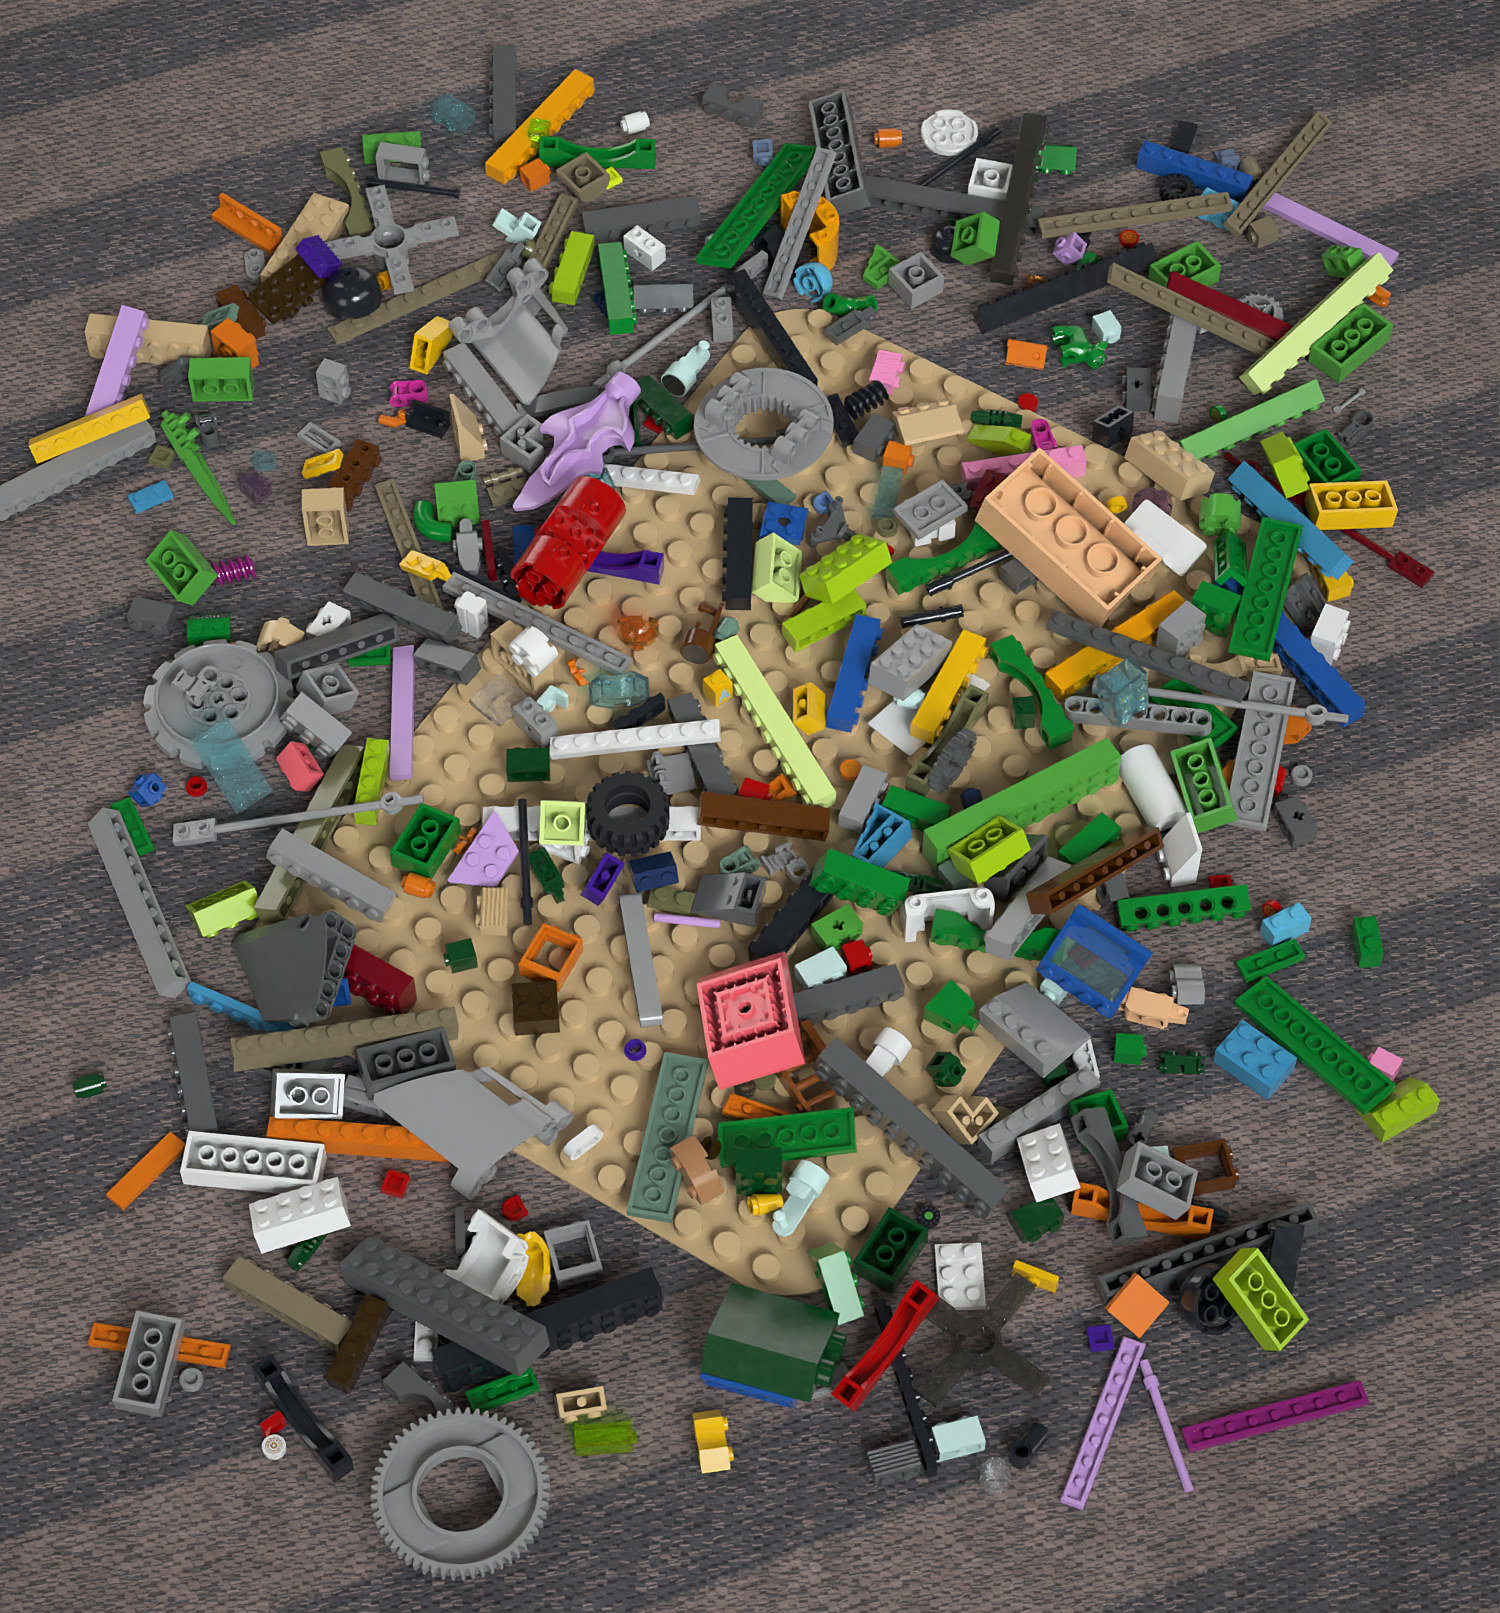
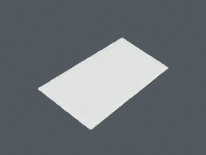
(895, 721)

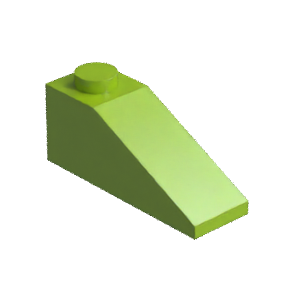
(1000, 439)

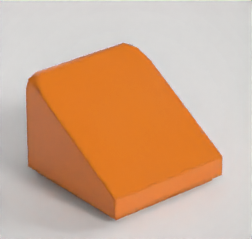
(781, 788)

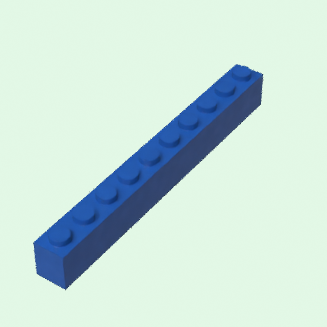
(1311, 666)

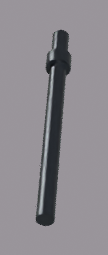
(983, 141)
(526, 901)

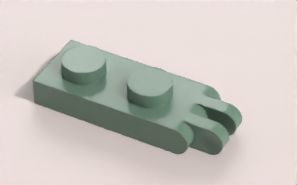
(217, 316)

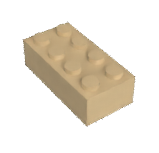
(1169, 465)

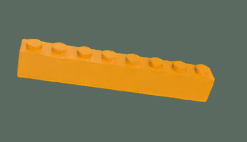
(556, 108)
(1083, 666)

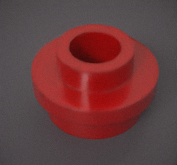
(196, 781)

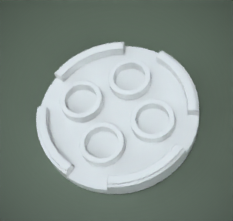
(948, 132)

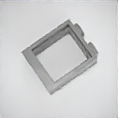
(405, 154)
(578, 1274)

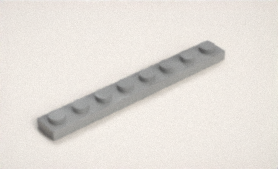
(799, 223)

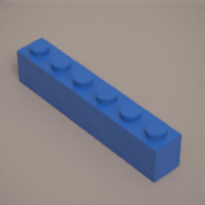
(1166, 161)
(853, 673)

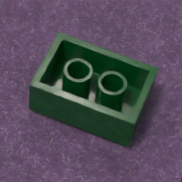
(890, 1250)

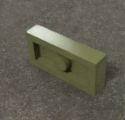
(671, 900)

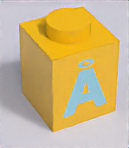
(717, 687)

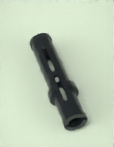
(936, 615)

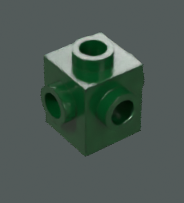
(945, 1069)

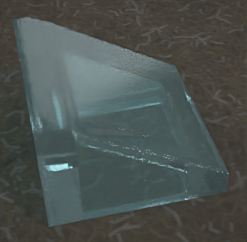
(263, 461)

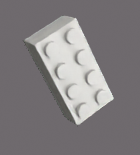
(299, 1215)

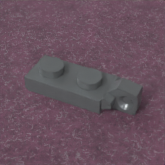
(508, 260)
(849, 325)

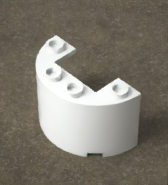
(493, 1260)

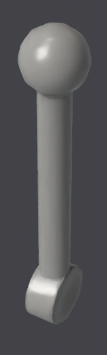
(1337, 409)

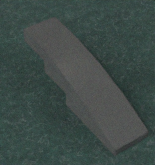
(558, 401)

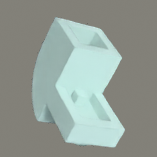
(516, 229)

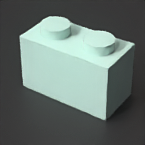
(820, 969)
(958, 1438)

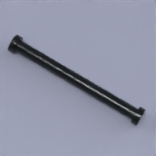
(414, 187)

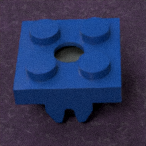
(785, 521)

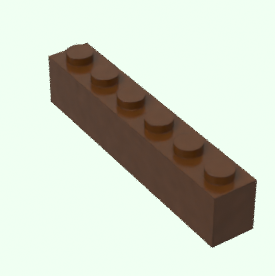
(763, 816)

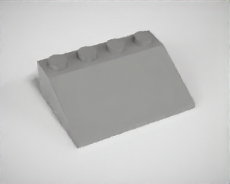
(1032, 1028)

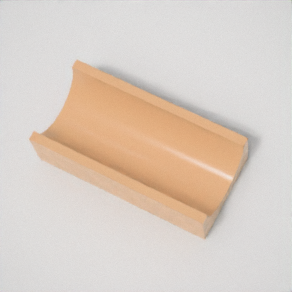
(1067, 538)

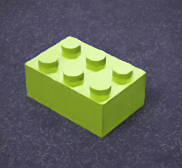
(1286, 464)
(989, 849)

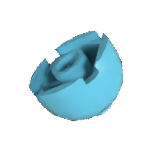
(811, 277)

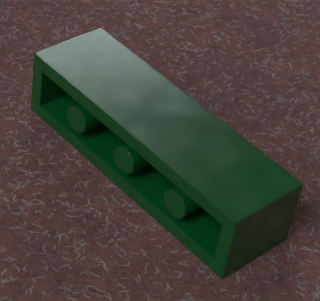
(664, 408)

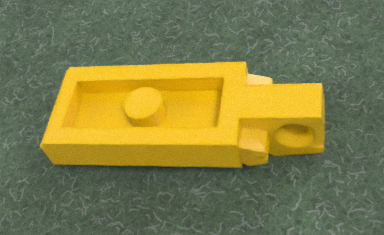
(425, 566)

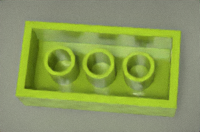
(845, 568)
(1260, 1299)

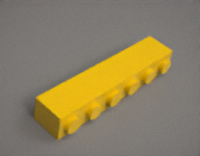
(89, 428)
(948, 686)

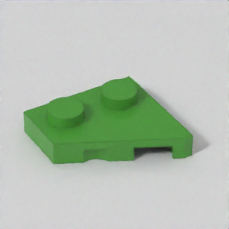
(878, 268)

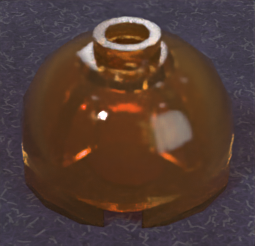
(637, 632)

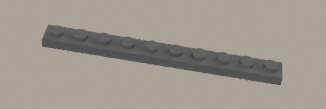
(1148, 656)

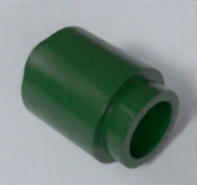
(89, 1085)

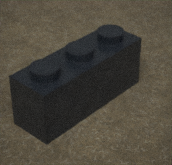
(1285, 1251)

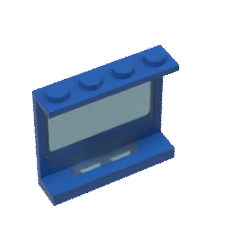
(1094, 961)

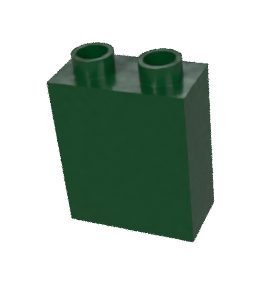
(773, 1343)

